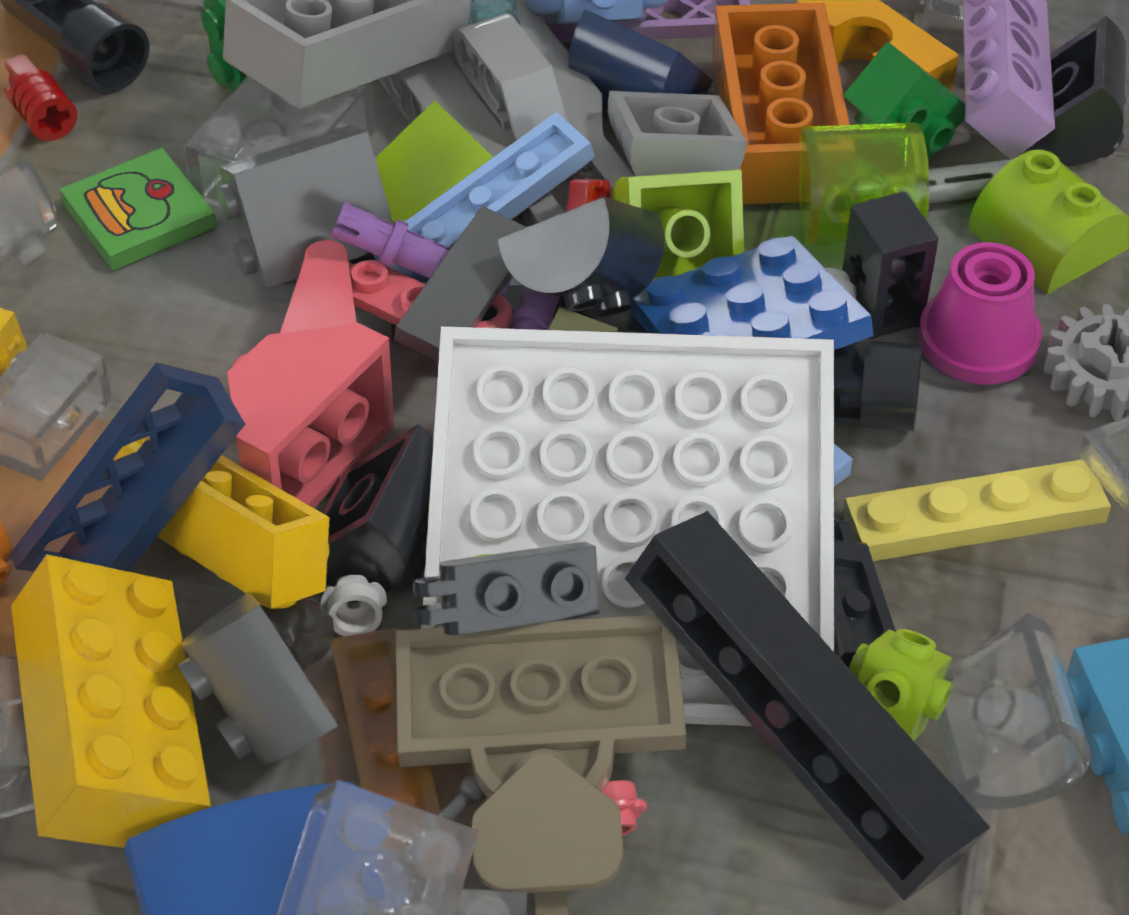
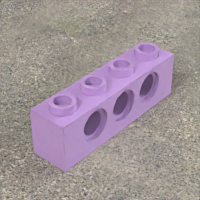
(1008, 72)

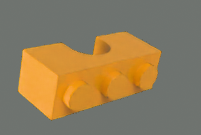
(864, 27)

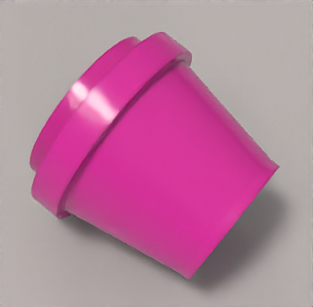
(983, 316)

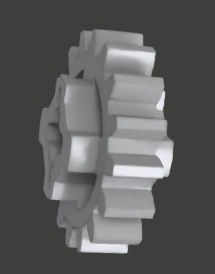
(1091, 360)

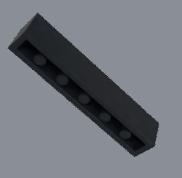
(806, 704)

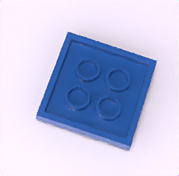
(755, 294)

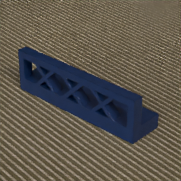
(144, 485)

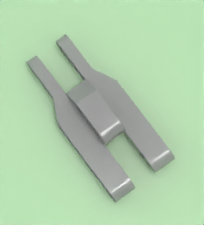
(523, 81)

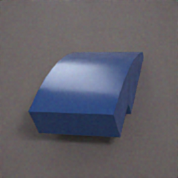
(221, 857)

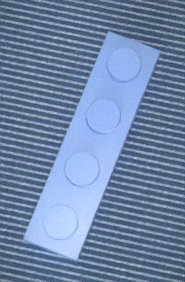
(504, 183)

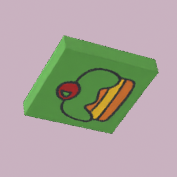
(138, 208)

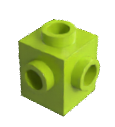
(905, 677)

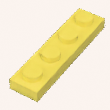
(977, 509)

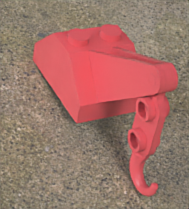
(324, 383)

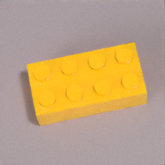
(105, 703)

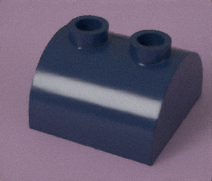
(630, 61)

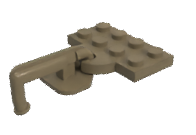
(541, 726)

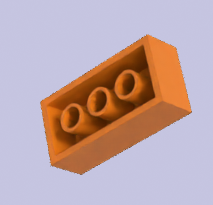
(774, 77)

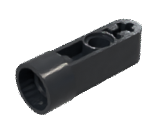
(90, 37)
(877, 385)

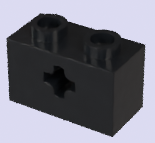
(890, 261)

